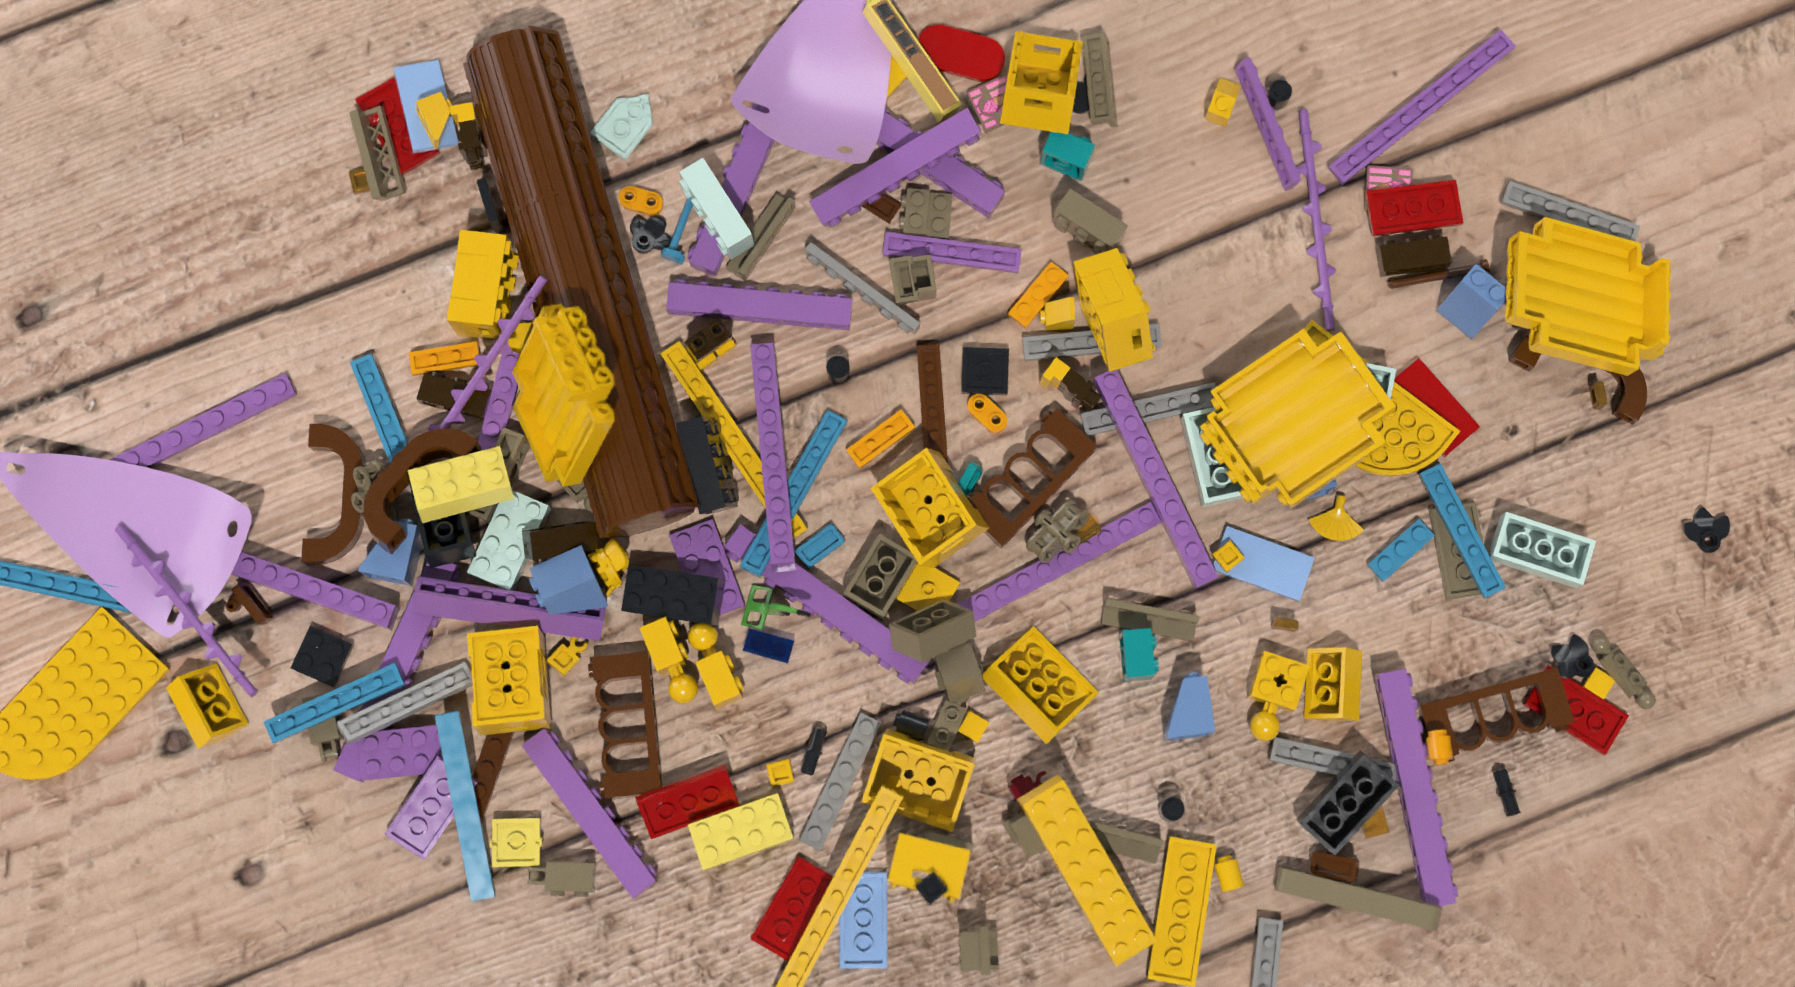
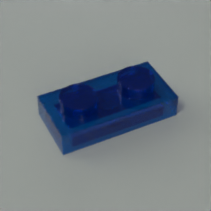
(768, 646)

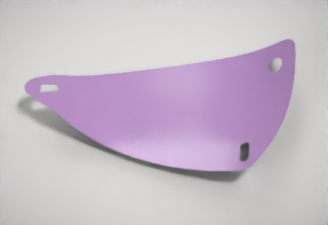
(825, 105)
(169, 516)

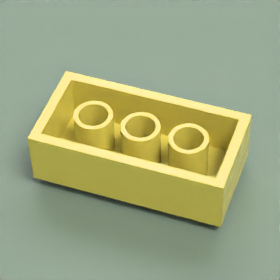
(460, 484)
(740, 832)

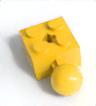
(670, 658)
(715, 667)
(1263, 689)

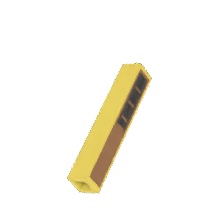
(912, 58)

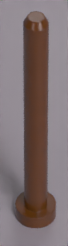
(1435, 276)

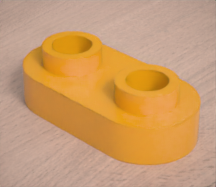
(640, 200)
(986, 413)

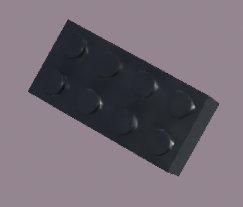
(707, 464)
(446, 538)
(673, 595)
(1347, 802)

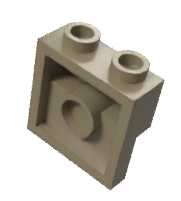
(926, 213)

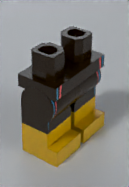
(469, 134)
(709, 339)
(1071, 385)

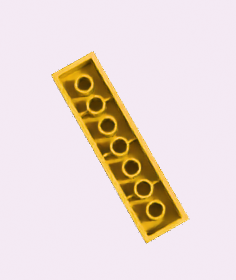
(1087, 870)

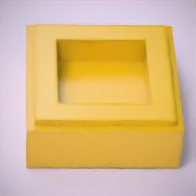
(1228, 556)
(1599, 683)
(973, 727)
(780, 773)

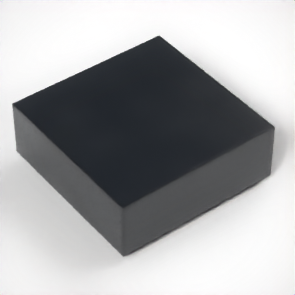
(931, 888)

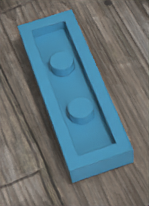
(1400, 550)

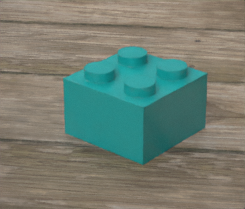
(1067, 154)
(1137, 654)

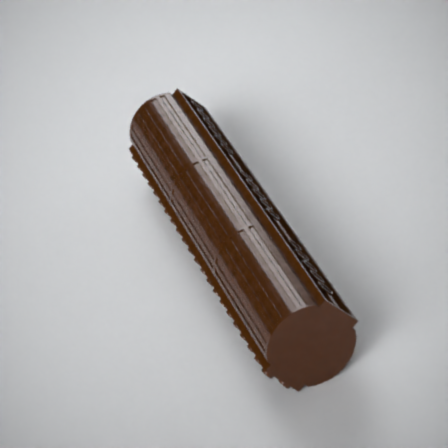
(571, 238)

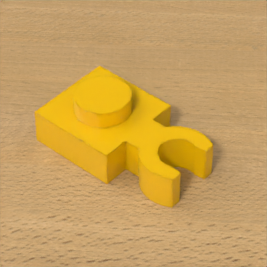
(565, 658)

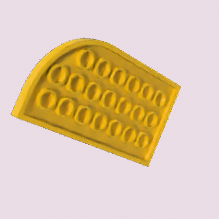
(1411, 433)
(76, 700)

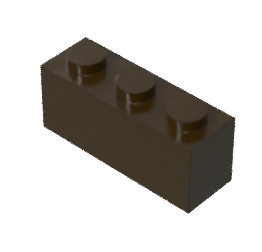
(1413, 255)
(436, 392)
(558, 539)

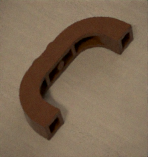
(1632, 387)
(395, 478)
(351, 525)

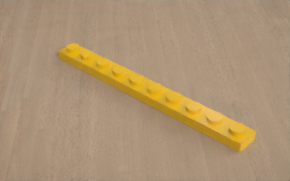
(710, 406)
(841, 888)

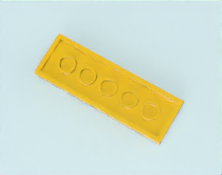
(1182, 911)

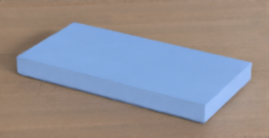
(416, 83)
(1267, 564)
(865, 924)

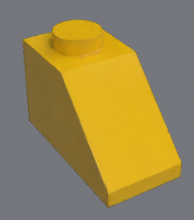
(1222, 102)
(434, 116)
(1058, 314)

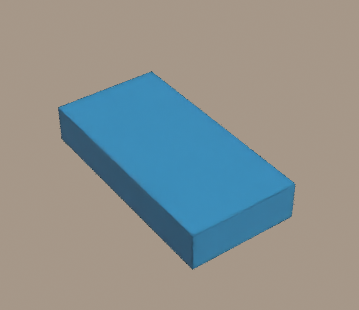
(820, 546)

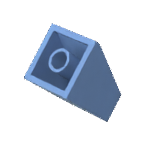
(1473, 301)
(399, 566)
(567, 583)
(1191, 710)

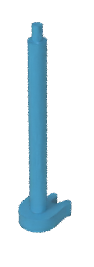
(671, 253)

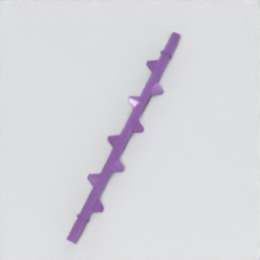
(1320, 229)
(485, 361)
(190, 619)

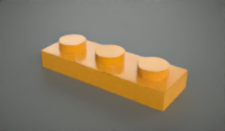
(1038, 294)
(443, 358)
(880, 439)

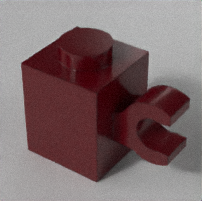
(1021, 786)

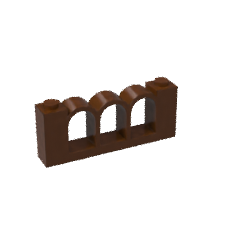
(1070, 440)
(624, 667)
(1550, 694)

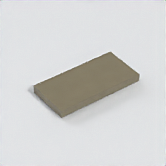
(1454, 574)

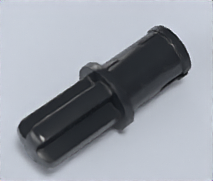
(813, 751)
(1506, 792)

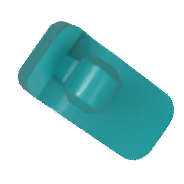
(970, 478)

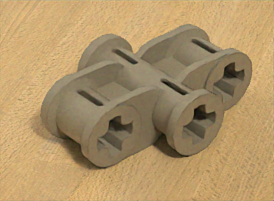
(363, 484)
(1055, 529)

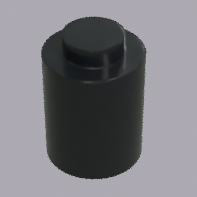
(1279, 94)
(838, 369)
(911, 724)
(1171, 809)

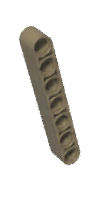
(1358, 898)

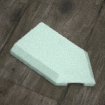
(624, 125)

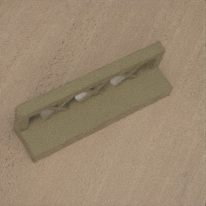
(1099, 79)
(369, 153)
(763, 235)
(514, 449)
(1161, 621)
(1127, 842)

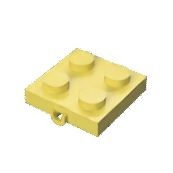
(516, 842)

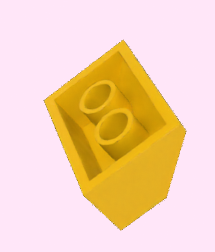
(1333, 684)
(206, 705)

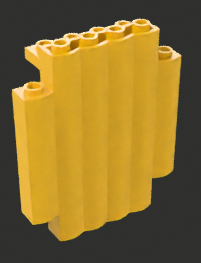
(1587, 296)
(563, 394)
(1296, 419)

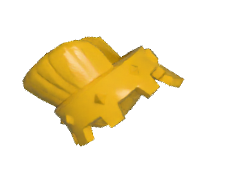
(610, 564)

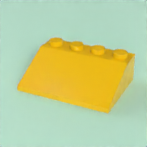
(1039, 684)

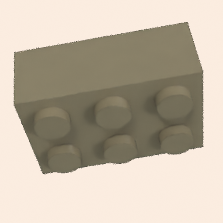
(1088, 223)
(881, 577)
(932, 630)

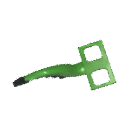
(767, 608)

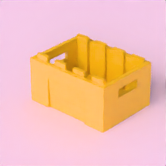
(1046, 69)
(482, 284)
(1114, 309)
(903, 499)
(528, 702)
(926, 803)
(926, 857)

